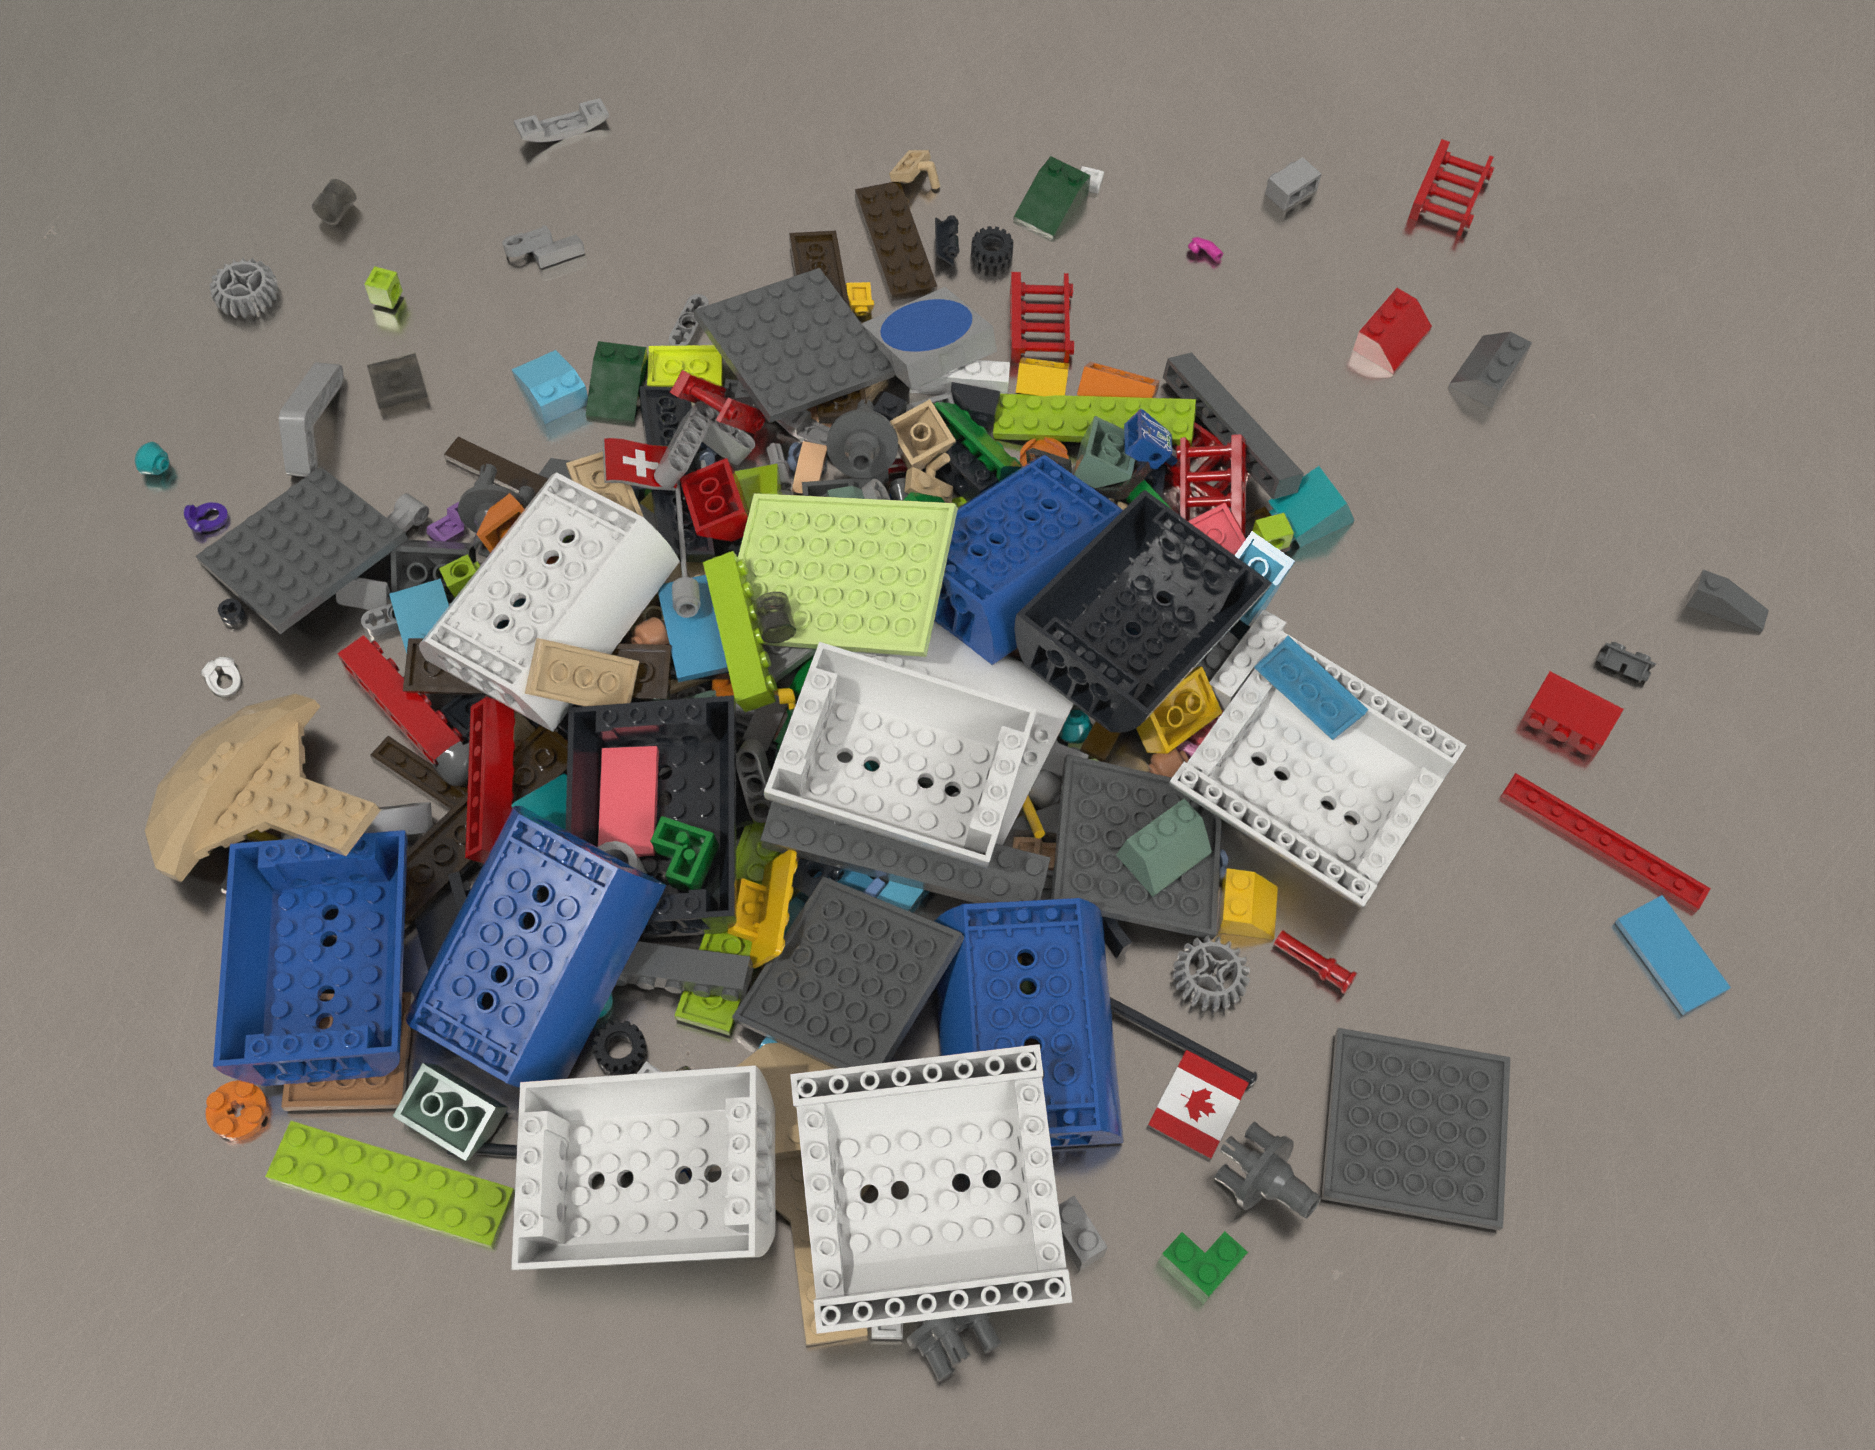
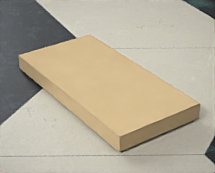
(580, 675)

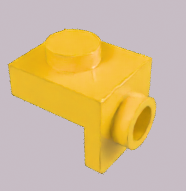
(860, 298)

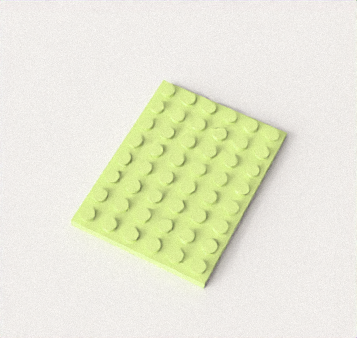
(852, 568)

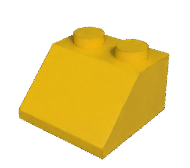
(1042, 377)
(1247, 905)

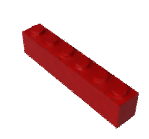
(408, 710)
(489, 775)

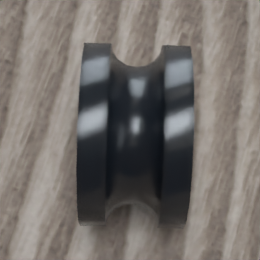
(230, 605)

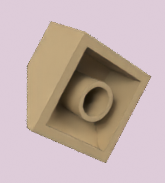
(922, 435)

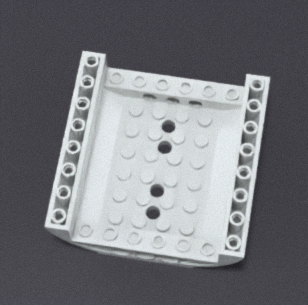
(1375, 771)
(938, 1246)

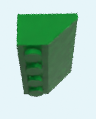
(977, 440)

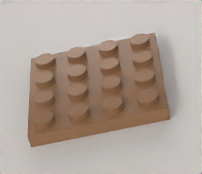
(354, 1093)

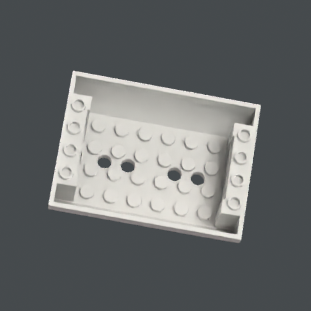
(578, 601)
(913, 731)
(655, 1131)

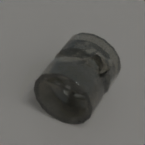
(334, 201)
(774, 617)

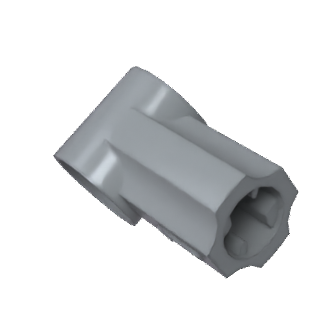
(408, 512)

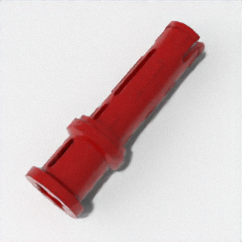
(1327, 968)

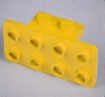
(764, 908)

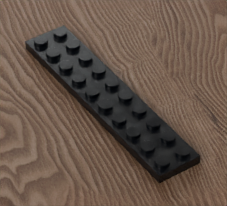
(660, 419)

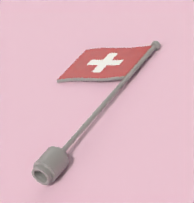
(635, 465)

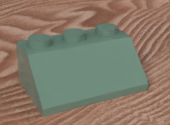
(1103, 455)
(1166, 847)
(449, 1111)

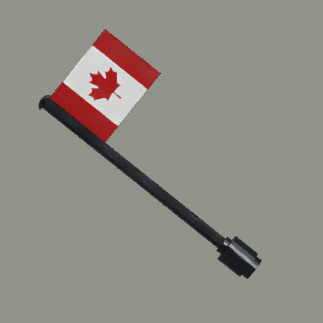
(1200, 1092)

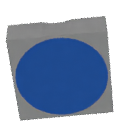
(931, 337)

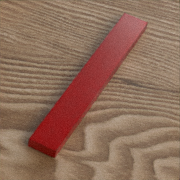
(1606, 842)

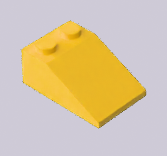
(1180, 714)

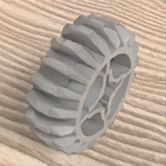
(244, 288)
(1192, 983)

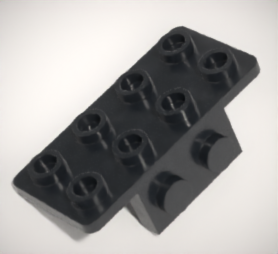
(440, 915)

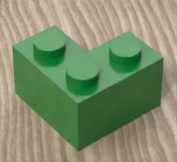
(690, 851)
(1201, 1271)

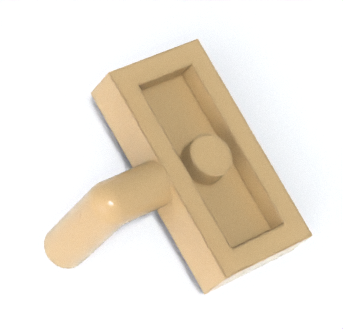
(912, 164)
(926, 483)

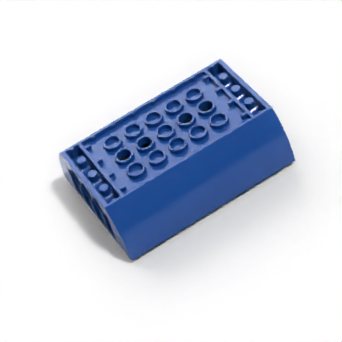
(987, 591)
(280, 968)
(555, 970)
(1067, 1013)

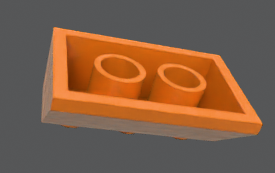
(1113, 382)
(499, 521)

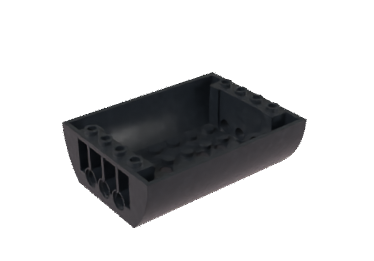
(700, 746)

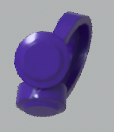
(193, 513)

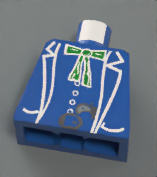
(1148, 440)

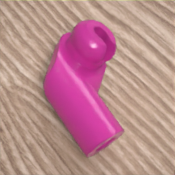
(1208, 246)

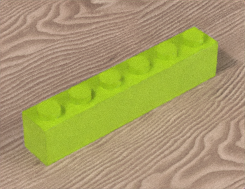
(739, 632)

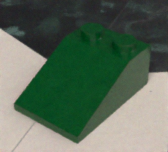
(1053, 197)
(616, 382)

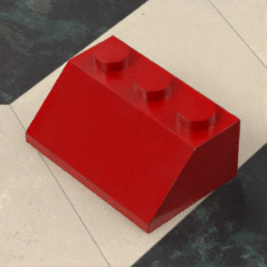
(1393, 331)
(716, 501)
(1572, 714)

